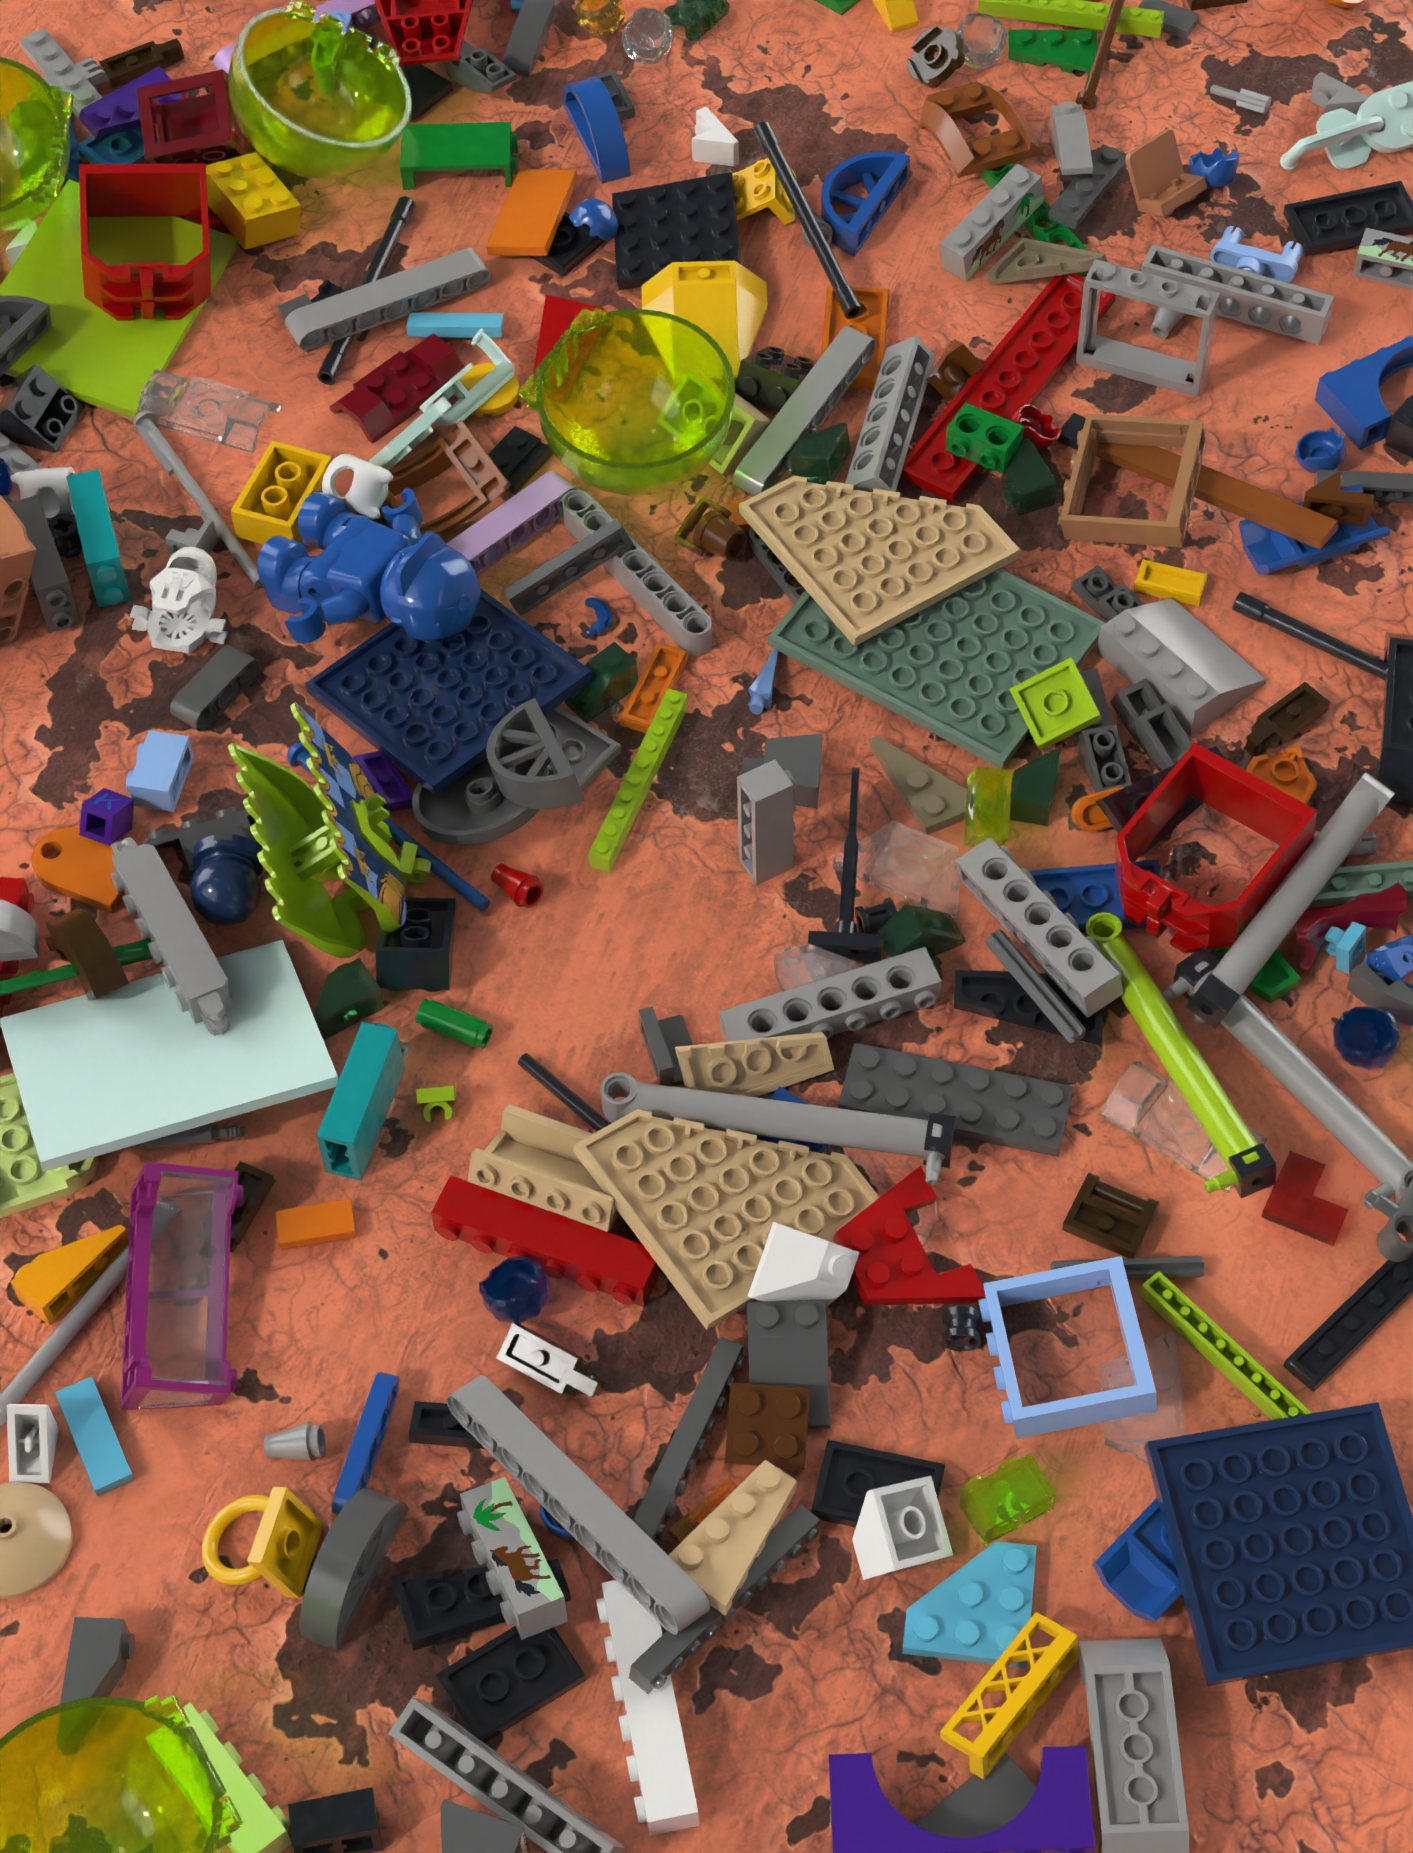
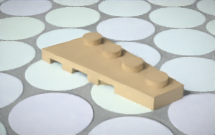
(754, 1065)
(735, 1534)

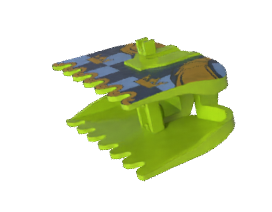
(322, 838)

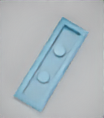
(454, 324)
(94, 1436)

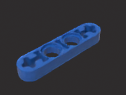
(367, 1439)

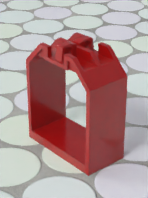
(144, 192)
(1242, 799)

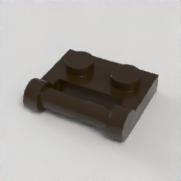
(1106, 1224)

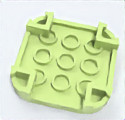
(21, 1175)

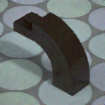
(87, 951)

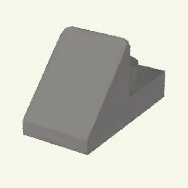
(1335, 95)

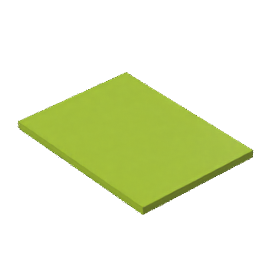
(85, 347)

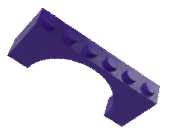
(1052, 1821)

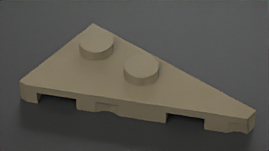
(929, 795)

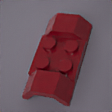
(399, 386)

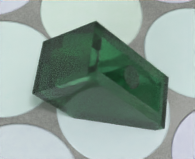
(820, 454)
(1029, 481)
(613, 679)
(1034, 789)
(919, 928)
(347, 998)

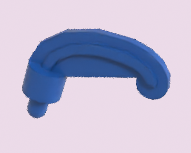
(603, 616)

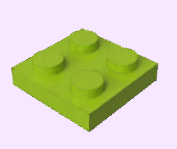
(1055, 704)

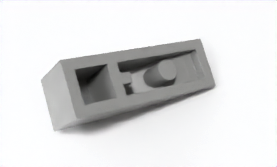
(1070, 138)

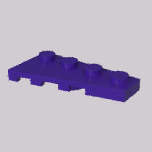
(120, 108)

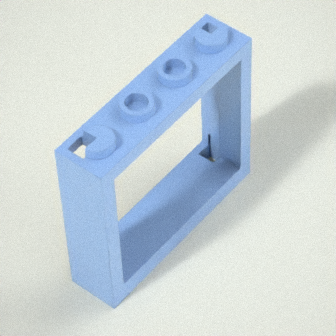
(1082, 1409)

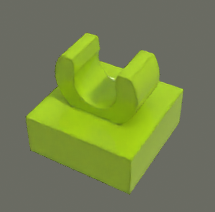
(413, 868)
(436, 1097)

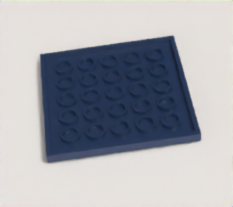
(441, 699)
(1289, 1541)

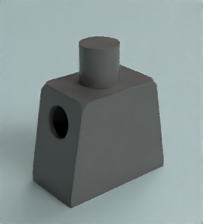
(799, 756)

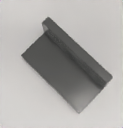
(660, 1040)

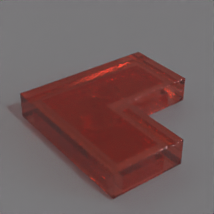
(1297, 1208)

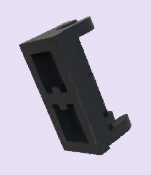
(336, 1824)

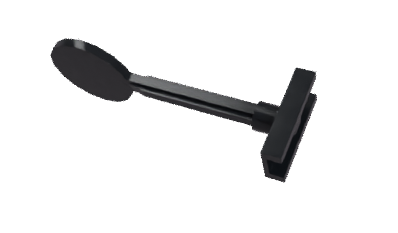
(845, 939)

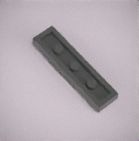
(1088, 189)
(568, 567)

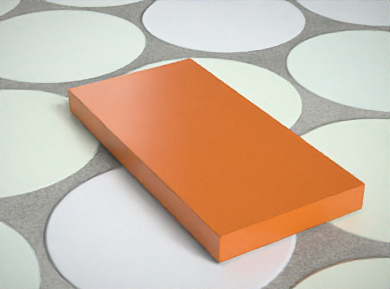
(532, 212)
(870, 322)

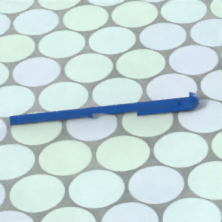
(297, 756)

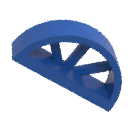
(598, 127)
(853, 229)

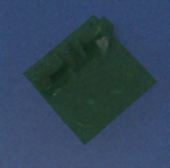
(697, 15)

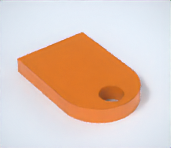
(79, 870)

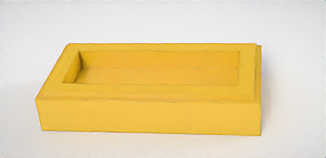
(1170, 582)

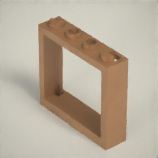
(1133, 431)

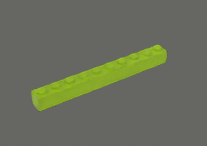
(1077, 13)
(638, 781)
(1220, 1349)

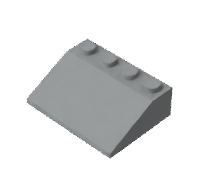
(1179, 660)

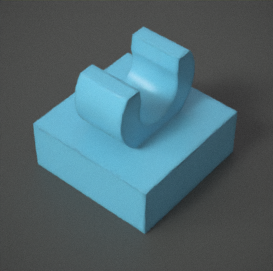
(1346, 945)

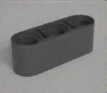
(214, 687)

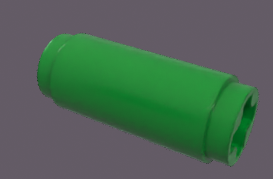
(454, 1023)

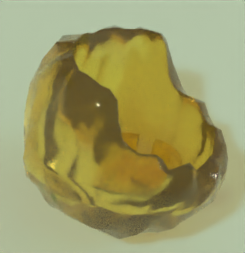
(600, 16)

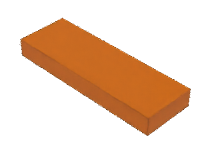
(658, 675)

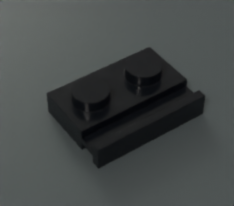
(520, 457)

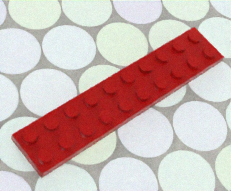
(1010, 378)

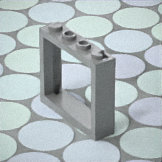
(1135, 361)

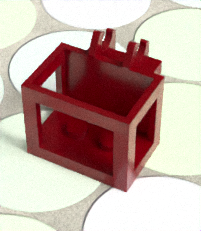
(192, 128)

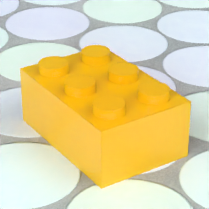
(252, 201)
(276, 492)

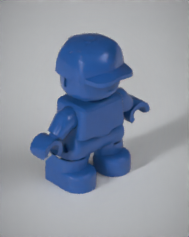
(368, 572)

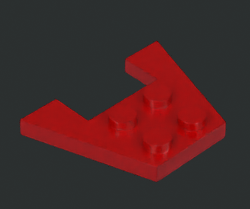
(891, 1257)

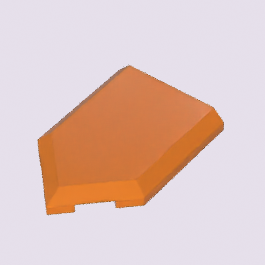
(1285, 772)

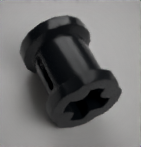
(70, 533)
(874, 917)

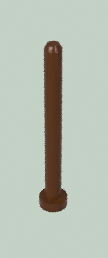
(1087, 97)

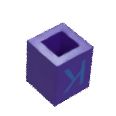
(106, 816)

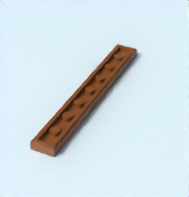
(1226, 493)

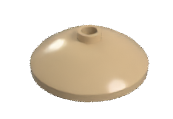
(36, 1542)

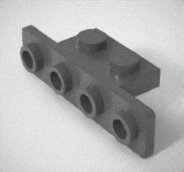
(226, 824)

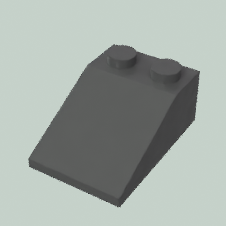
(791, 1350)

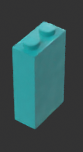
(98, 538)
(361, 1101)

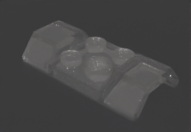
(206, 409)
(1156, 1113)

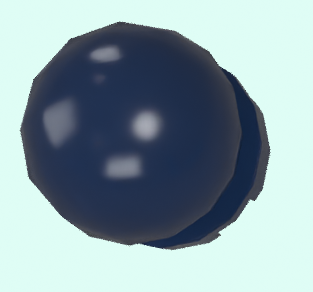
(226, 879)

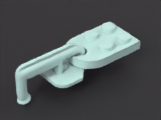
(1351, 136)
(442, 411)

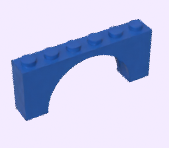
(1353, 394)

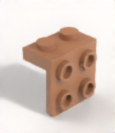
(1160, 177)

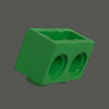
(984, 438)

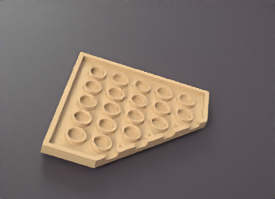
(875, 553)
(710, 1199)

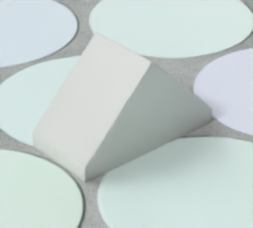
(31, 1442)

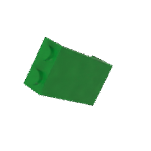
(457, 148)

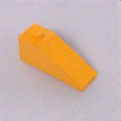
(66, 1273)

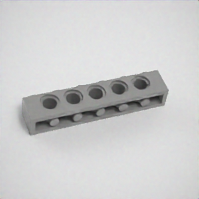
(1247, 295)
(891, 416)
(1087, 989)
(844, 992)
(498, 1782)

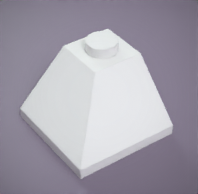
(801, 1268)
(900, 1528)

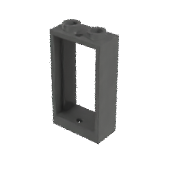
(47, 572)

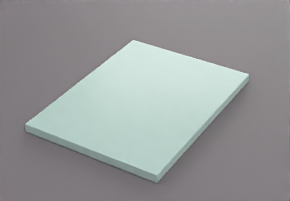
(143, 1070)

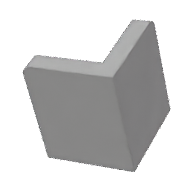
(204, 538)

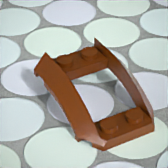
(983, 153)
(472, 462)

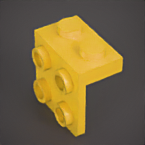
(761, 188)

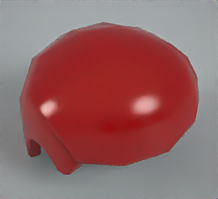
(1036, 426)

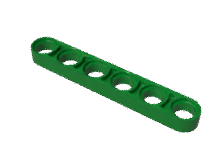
(1054, 233)

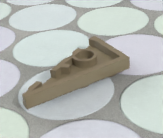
(1040, 259)

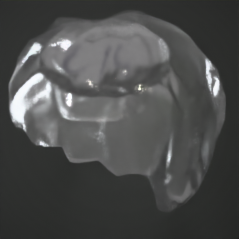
(648, 36)
(982, 39)

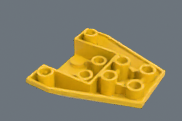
(716, 297)

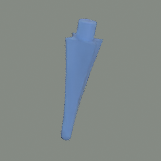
(762, 687)

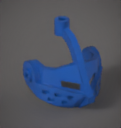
(1393, 959)

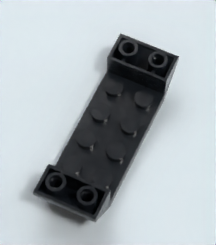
(1396, 755)

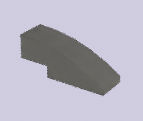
(530, 35)
(1151, 723)

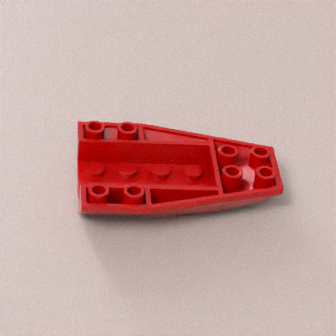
(425, 28)

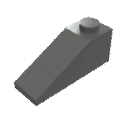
(96, 1657)

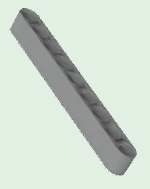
(579, 1505)

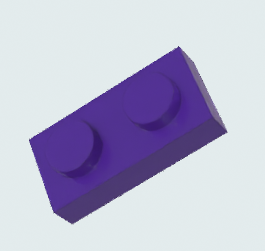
(385, 780)

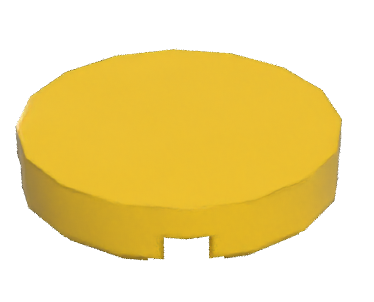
(501, 400)

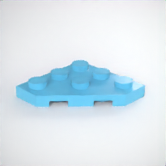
(975, 1608)

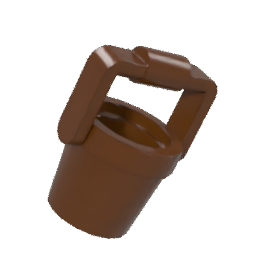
(713, 531)

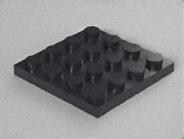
(674, 224)

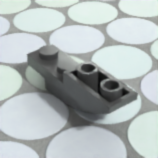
(479, 70)
(1100, 742)

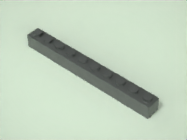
(1384, 486)
(689, 1438)
(671, 1650)

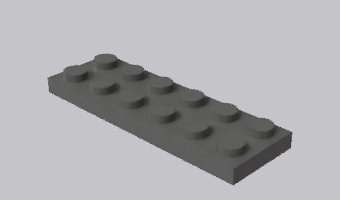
(986, 1102)

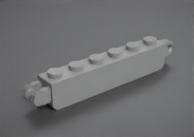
(173, 934)

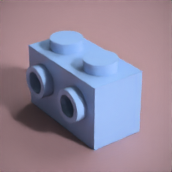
(160, 770)

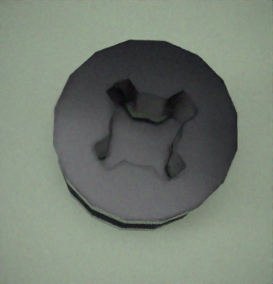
(961, 1328)

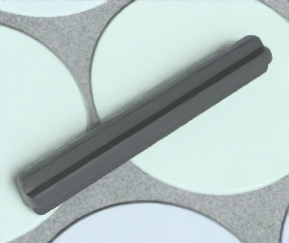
(1036, 986)
(1146, 1267)

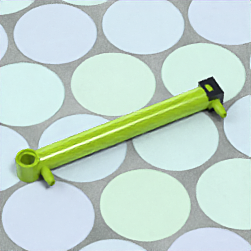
(1248, 1163)

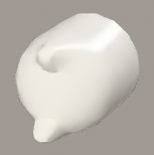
(368, 485)
(51, 488)

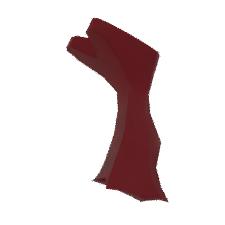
(1368, 909)

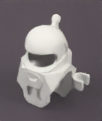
(186, 592)

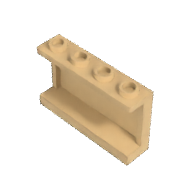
(537, 1165)

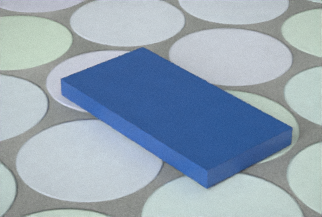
(1088, 890)

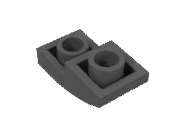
(1103, 594)
(1373, 991)

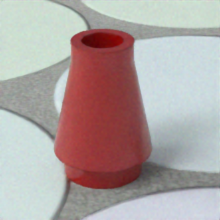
(519, 886)

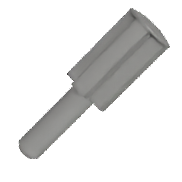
(1245, 98)

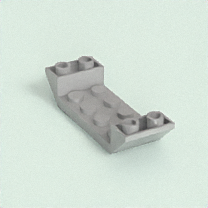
(1134, 1746)

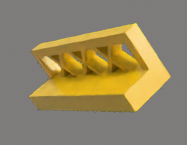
(1021, 1705)

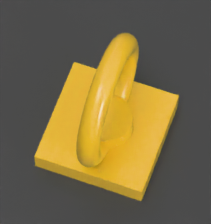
(281, 1546)

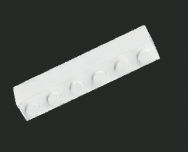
(650, 1718)

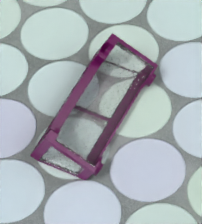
(178, 1288)

